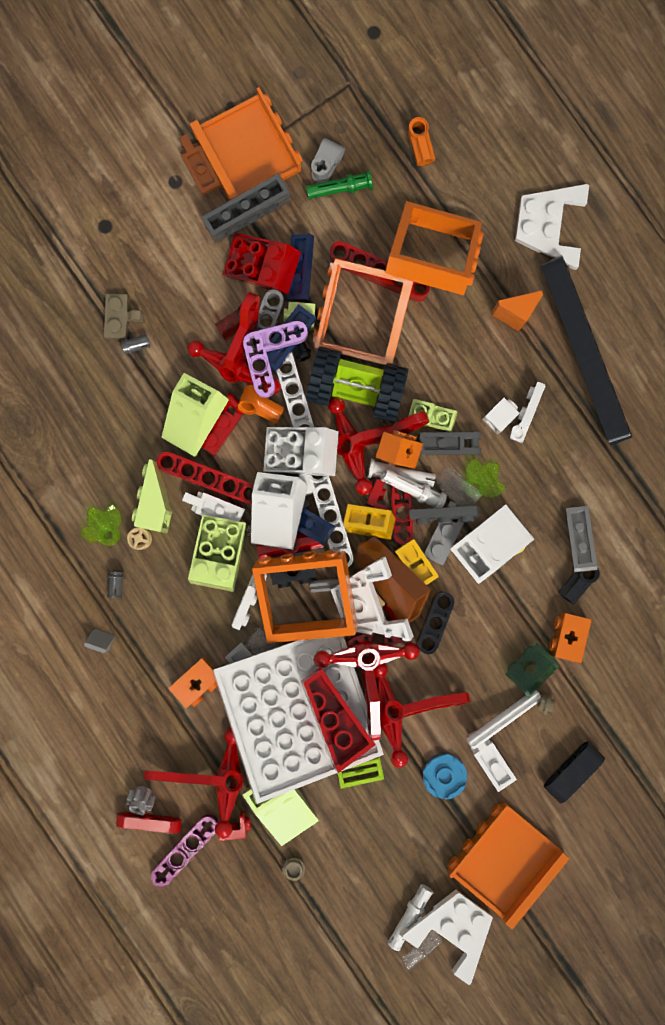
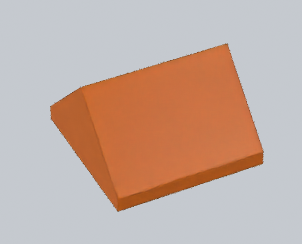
(516, 310)

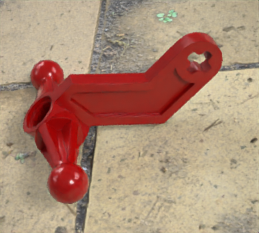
(233, 364)
(354, 456)
(353, 657)
(393, 725)
(225, 795)

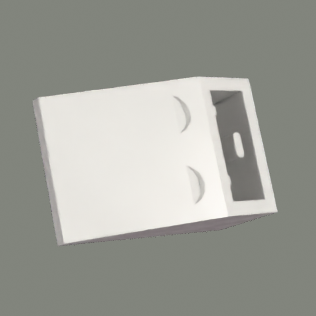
(301, 450)
(276, 509)
(492, 544)

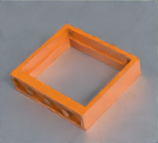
(430, 273)
(325, 313)
(313, 629)

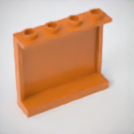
(247, 145)
(507, 863)

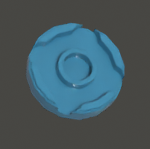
(444, 776)

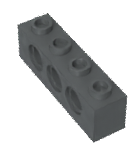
(246, 208)

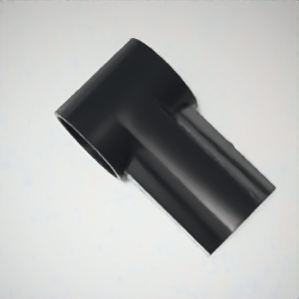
(577, 585)

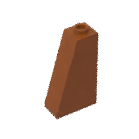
(403, 590)

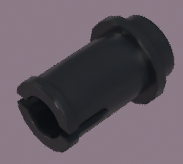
(302, 352)

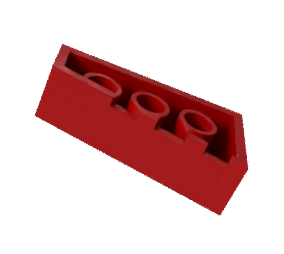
(337, 724)

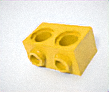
(369, 521)
(416, 561)

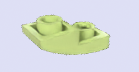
(439, 417)

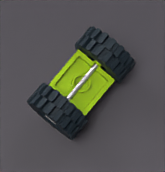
(356, 383)

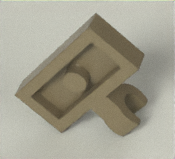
(118, 315)

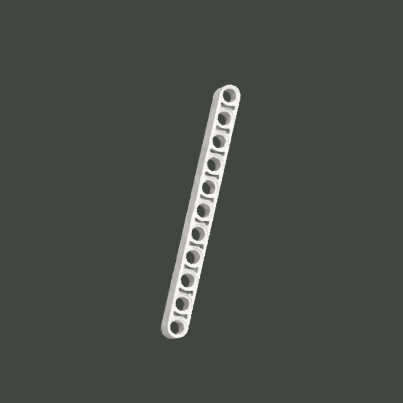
(297, 399)

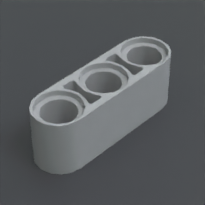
(271, 312)

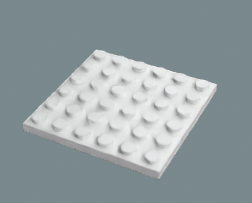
(274, 719)

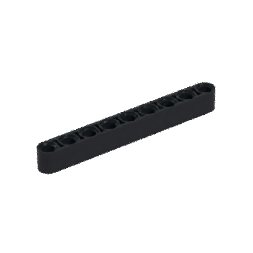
(586, 350)

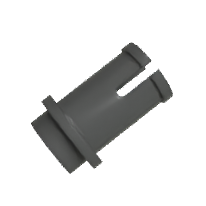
(135, 344)
(115, 582)

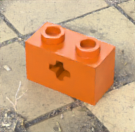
(399, 449)
(570, 649)
(183, 686)

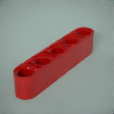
(353, 253)
(200, 471)

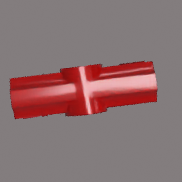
(303, 542)

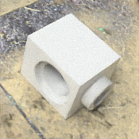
(501, 415)

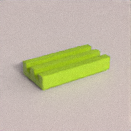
(380, 776)

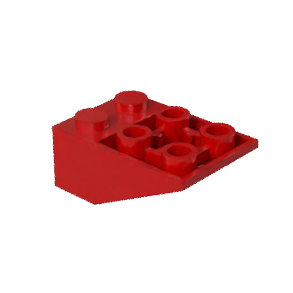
(262, 262)

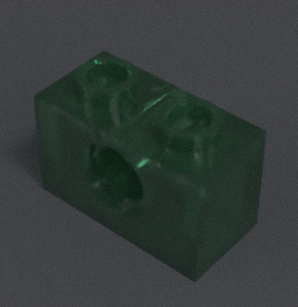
(530, 682)

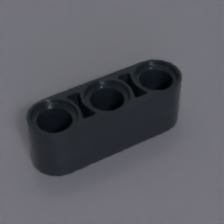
(435, 611)
(574, 772)

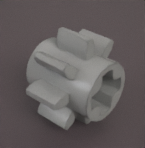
(140, 800)

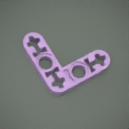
(265, 346)

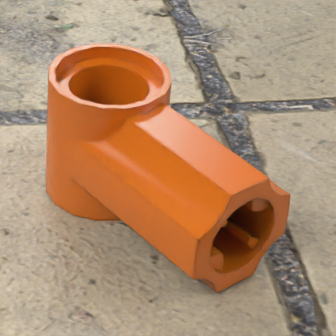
(421, 142)
(252, 403)

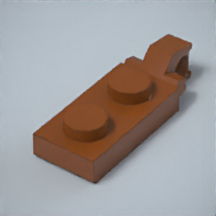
(199, 166)

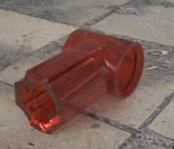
(229, 325)

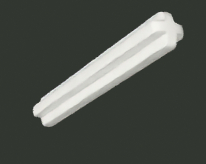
(503, 719)

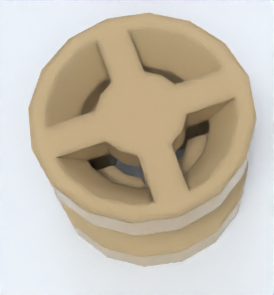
(135, 537)

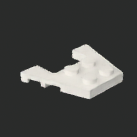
(541, 221)
(367, 605)
(460, 923)

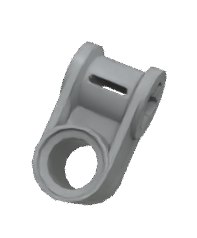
(326, 160)

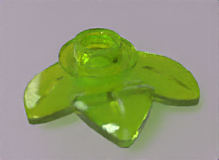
(485, 477)
(100, 524)

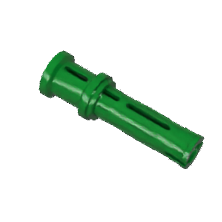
(350, 183)

